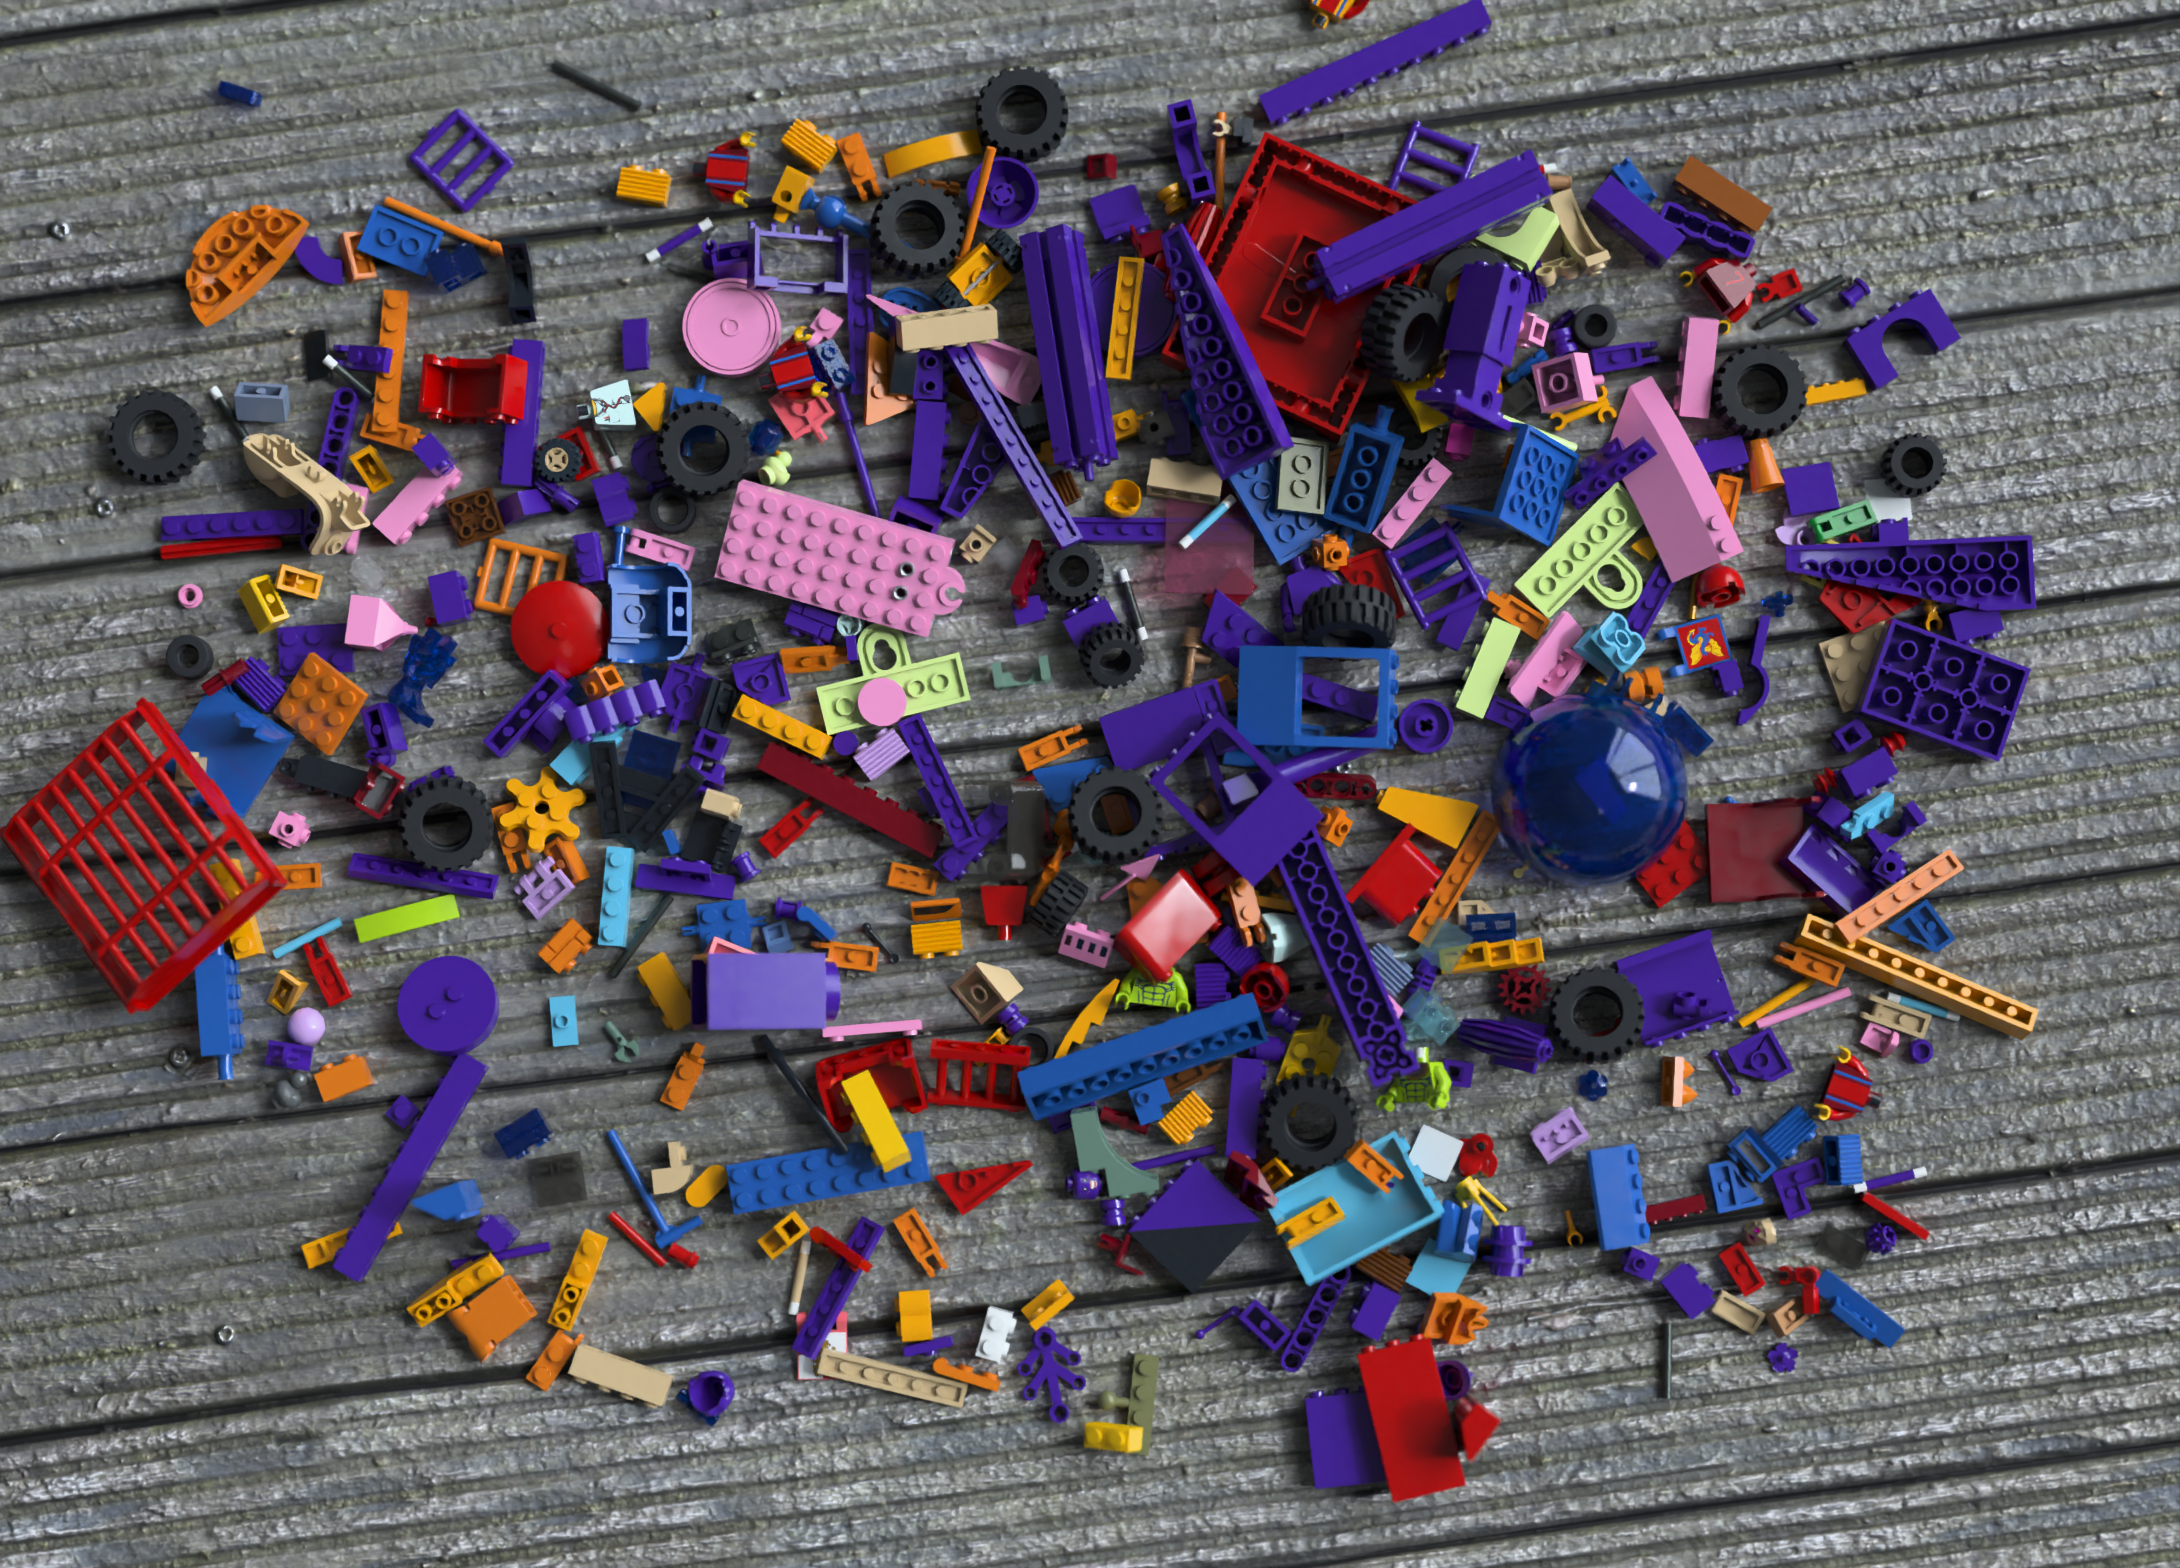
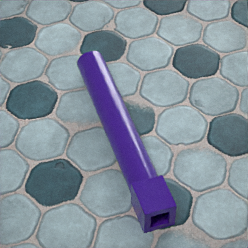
(1248, 787)

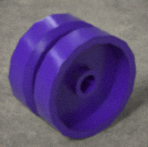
(1435, 716)

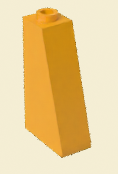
(1431, 815)

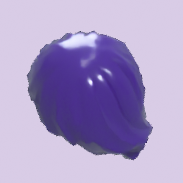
(711, 1392)

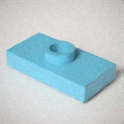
(564, 1021)

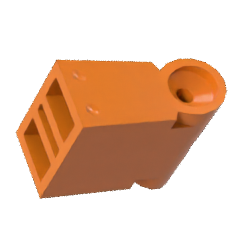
(492, 1316)

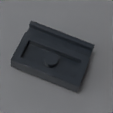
(716, 706)

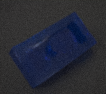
(1690, 733)

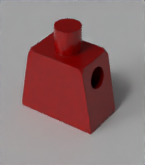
(1004, 908)

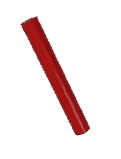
(637, 1239)

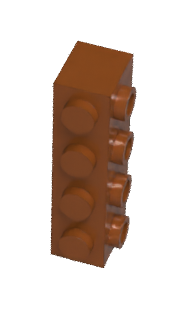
(1721, 196)

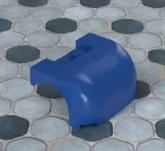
(648, 613)

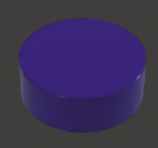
(845, 743)

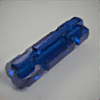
(683, 1398)

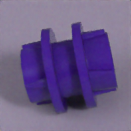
(1507, 1250)

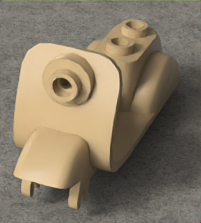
(291, 471)

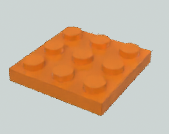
(321, 703)

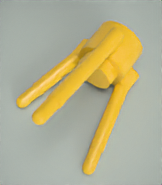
(1468, 1190)

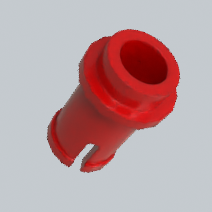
(683, 1256)

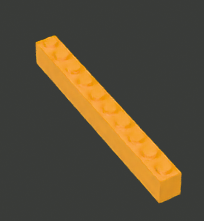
(1918, 978)

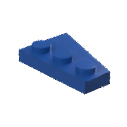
(1062, 779)

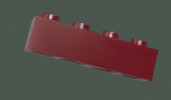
(1676, 1207)

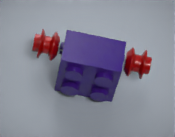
(1863, 774)

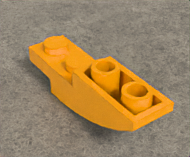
(578, 1280)
(454, 1288)

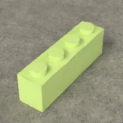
(1486, 669)

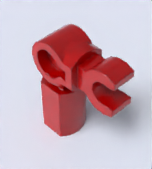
(1810, 1293)

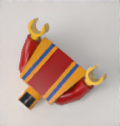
(1335, 10)

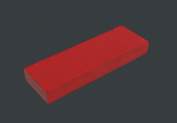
(1894, 1215)

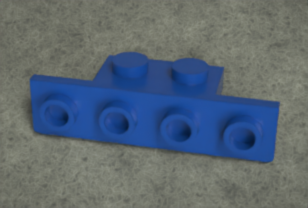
(1857, 1311)

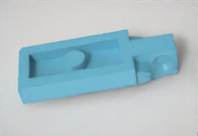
(1869, 815)

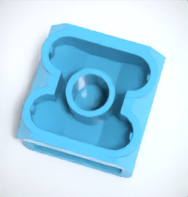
(1610, 645)

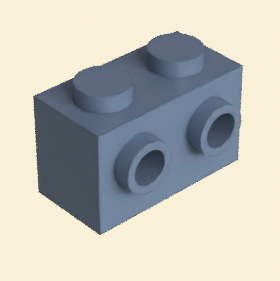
(262, 402)

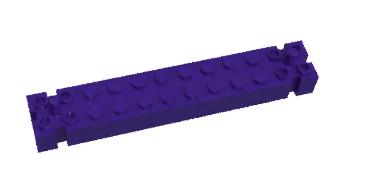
(1345, 962)

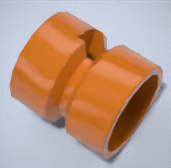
(1644, 684)

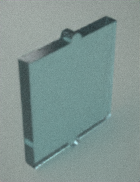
(1444, 945)

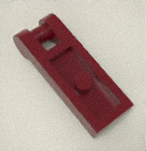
(1027, 574)

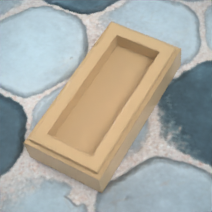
(1737, 1312)

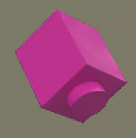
(1459, 442)

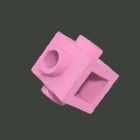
(1529, 325)
(282, 829)

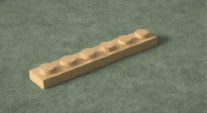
(892, 1377)

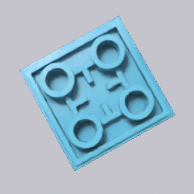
(1436, 1272)

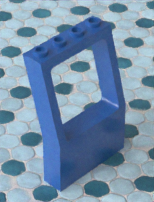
(1273, 696)

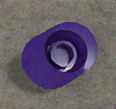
(1454, 1379)

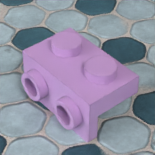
(1559, 1135)

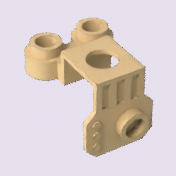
(1554, 264)

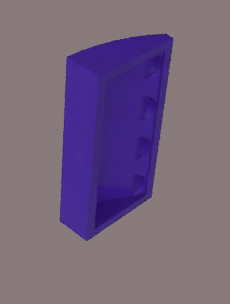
(1829, 869)

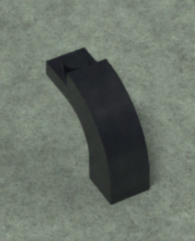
(520, 279)

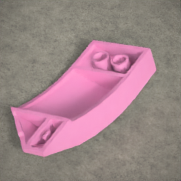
(1673, 487)

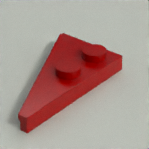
(974, 1186)

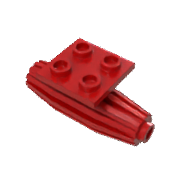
(1202, 229)

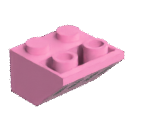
(1086, 945)

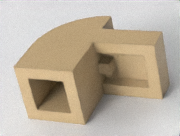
(674, 1177)

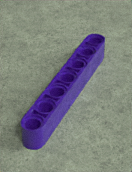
(328, 458)

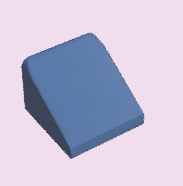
(777, 937)

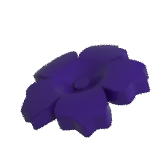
(1783, 1357)

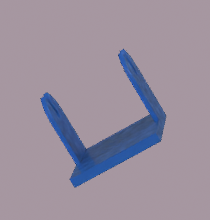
(1531, 488)
(239, 749)

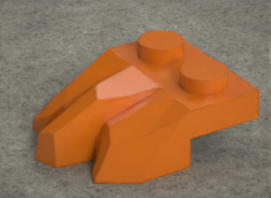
(1453, 1318)

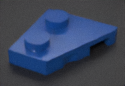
(1923, 927)
(1729, 1188)

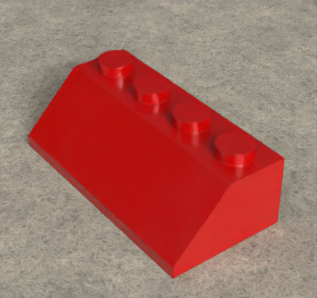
(1473, 1425)

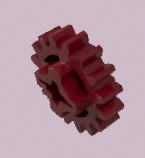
(1532, 997)

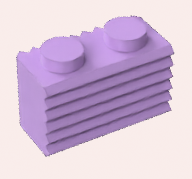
(881, 754)

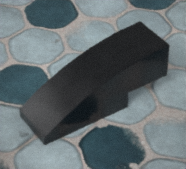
(900, 366)

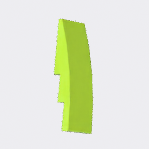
(406, 918)

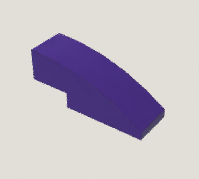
(1458, 622)

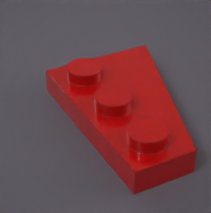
(1373, 571)

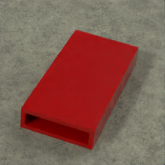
(1410, 1418)

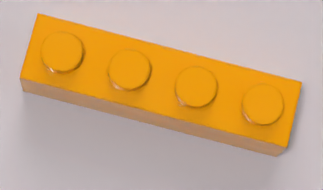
(1836, 392)

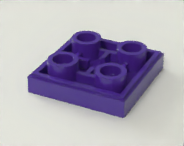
(1810, 489)

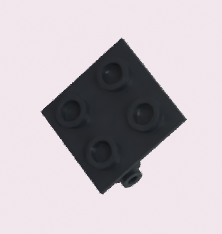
(711, 841)

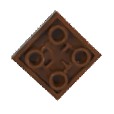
(475, 517)

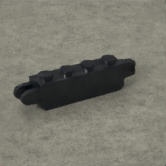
(329, 776)

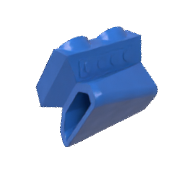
(1459, 1232)

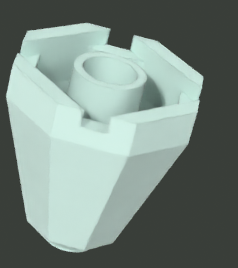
(1282, 935)

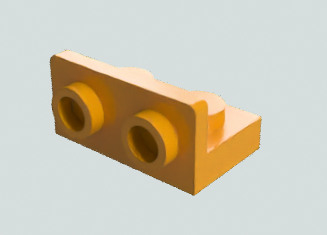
(1047, 1304)

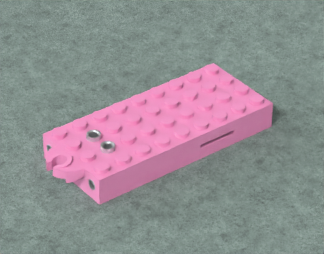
(838, 559)

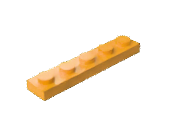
(1125, 318)

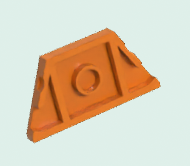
(877, 402)

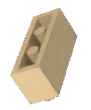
(1184, 481)

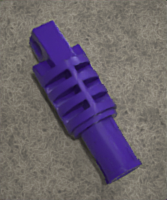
(1423, 977)

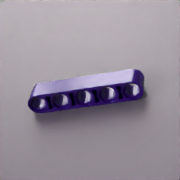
(1313, 1329)

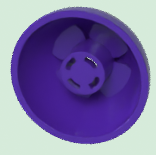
(1006, 181)

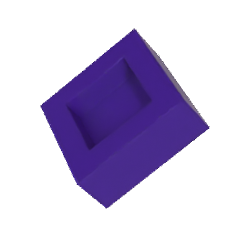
(403, 1111)

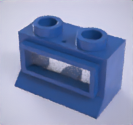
(1753, 1154)

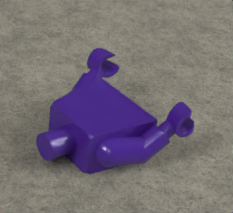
(1299, 587)

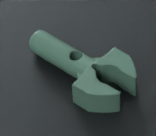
(621, 1042)

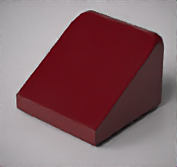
(1101, 167)

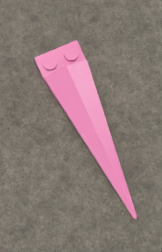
(1010, 369)

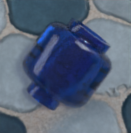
(765, 437)

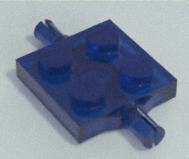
(1429, 551)

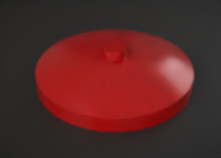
(560, 628)

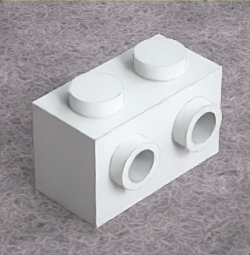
(994, 1334)

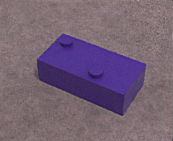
(1635, 222)

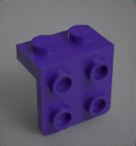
(1117, 211)

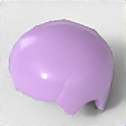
(306, 1026)

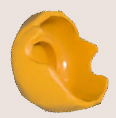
(1122, 498)

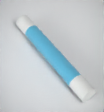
(1207, 522)
(1923, 1006)

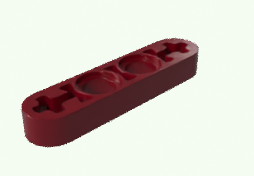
(1329, 791)

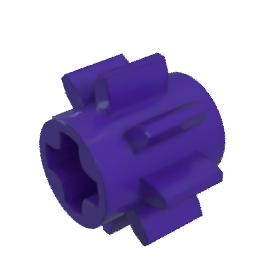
(1880, 1239)

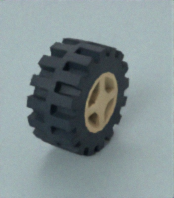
(551, 462)

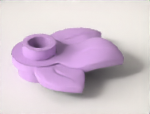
(1794, 529)

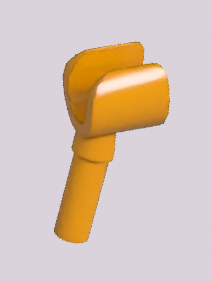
(1571, 1228)

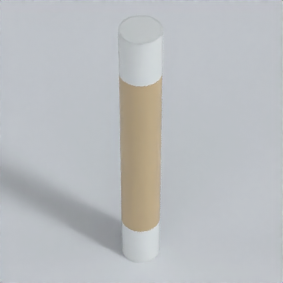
(799, 1277)

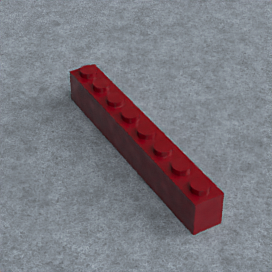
(852, 800)

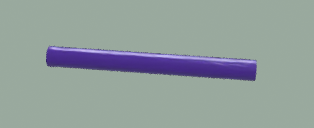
(1175, 1157)
(508, 1254)

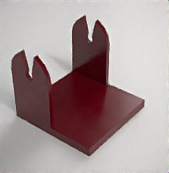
(1746, 846)

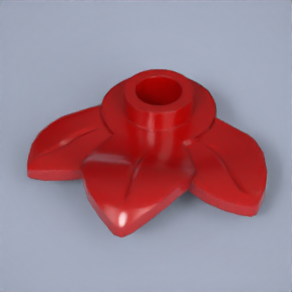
(1474, 1159)

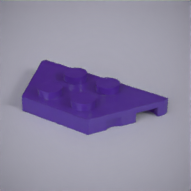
(1231, 627)

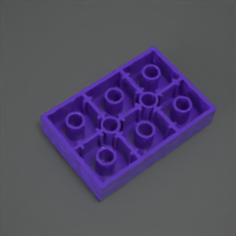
(1942, 690)

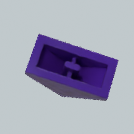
(523, 506)

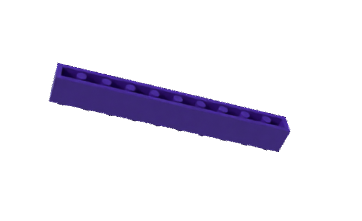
(1375, 62)
(410, 1166)

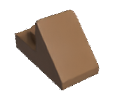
(1786, 1316)

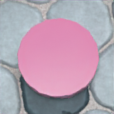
(882, 702)

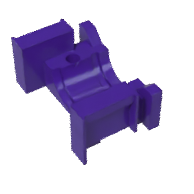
(1911, 819)

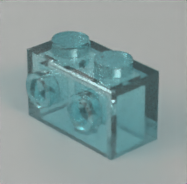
(1430, 1015)

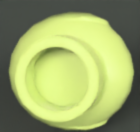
(774, 469)

